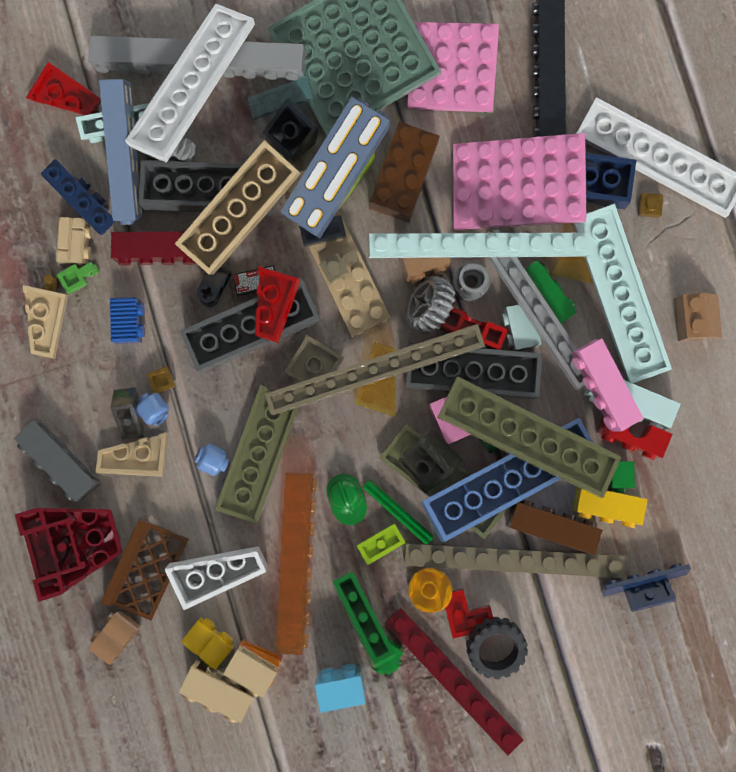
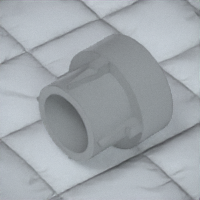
(475, 271)

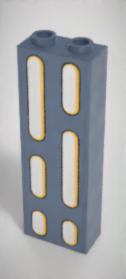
(121, 158)
(336, 166)

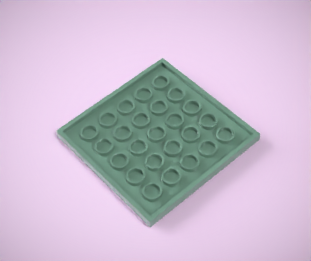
(358, 53)

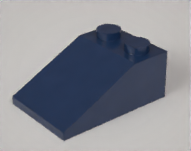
(609, 180)

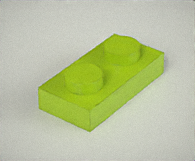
(381, 544)

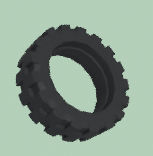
(505, 666)

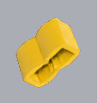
(208, 642)

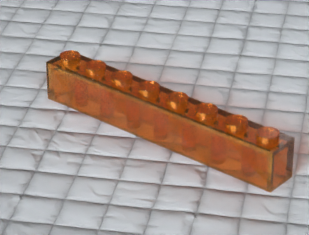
(294, 563)

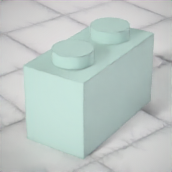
(520, 330)

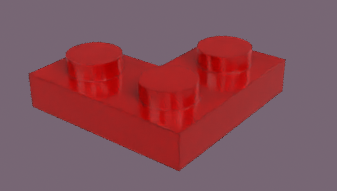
(460, 618)

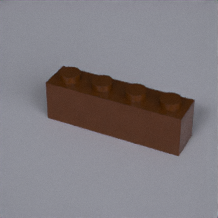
(555, 528)

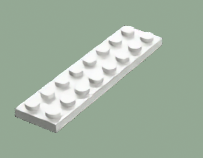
(190, 83)
(660, 157)

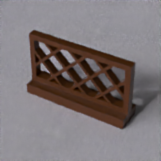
(125, 567)

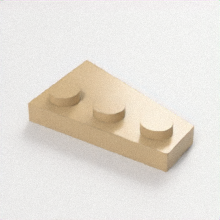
(45, 319)
(135, 458)

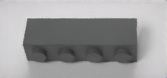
(56, 460)

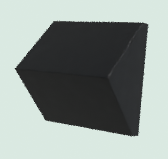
(291, 131)

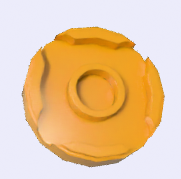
(430, 590)

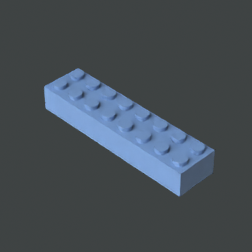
(489, 492)

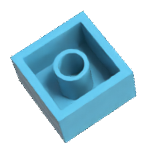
(340, 688)

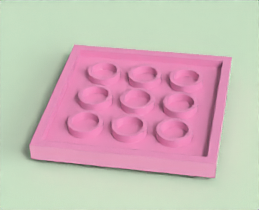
(467, 67)

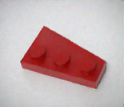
(63, 92)
(275, 299)

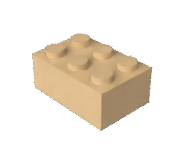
(215, 691)

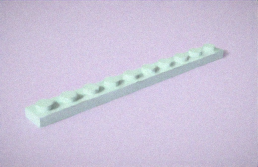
(478, 245)

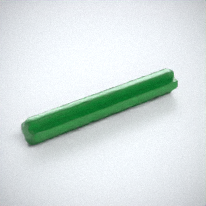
(398, 512)

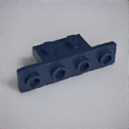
(79, 196)
(647, 590)

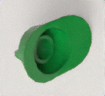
(346, 499)

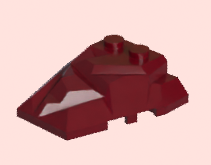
(67, 545)

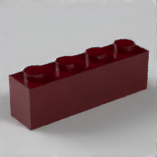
(148, 248)

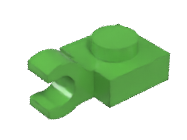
(75, 277)

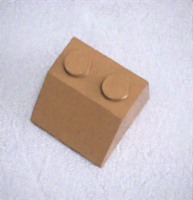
(697, 316)

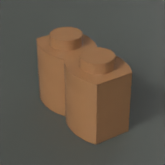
(114, 637)

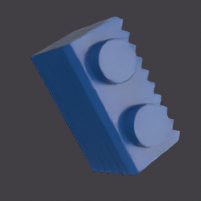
(126, 320)

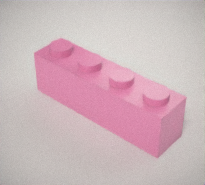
(606, 385)

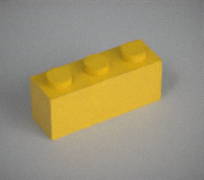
(611, 507)

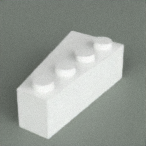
(210, 575)

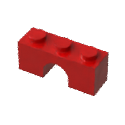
(492, 334)
(652, 441)

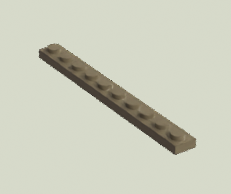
(375, 369)
(514, 560)

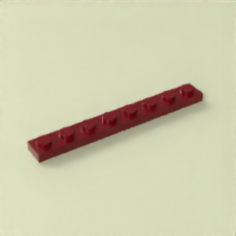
(454, 681)

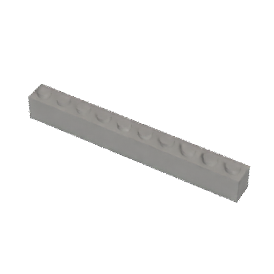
(161, 55)

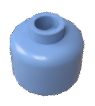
(152, 409)
(211, 459)

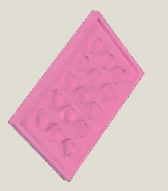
(520, 182)

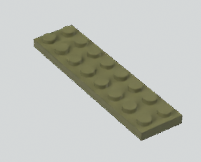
(529, 437)

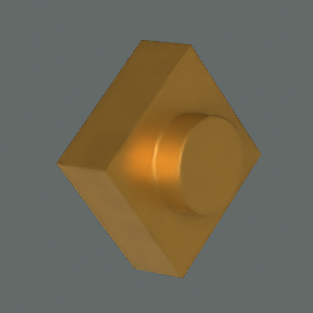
(650, 205)
(161, 380)

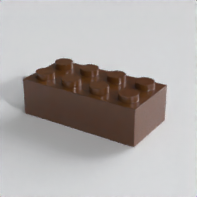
(404, 172)

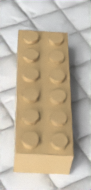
(238, 208)

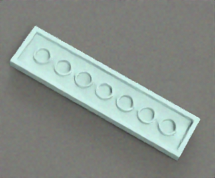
(623, 296)

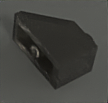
(125, 413)

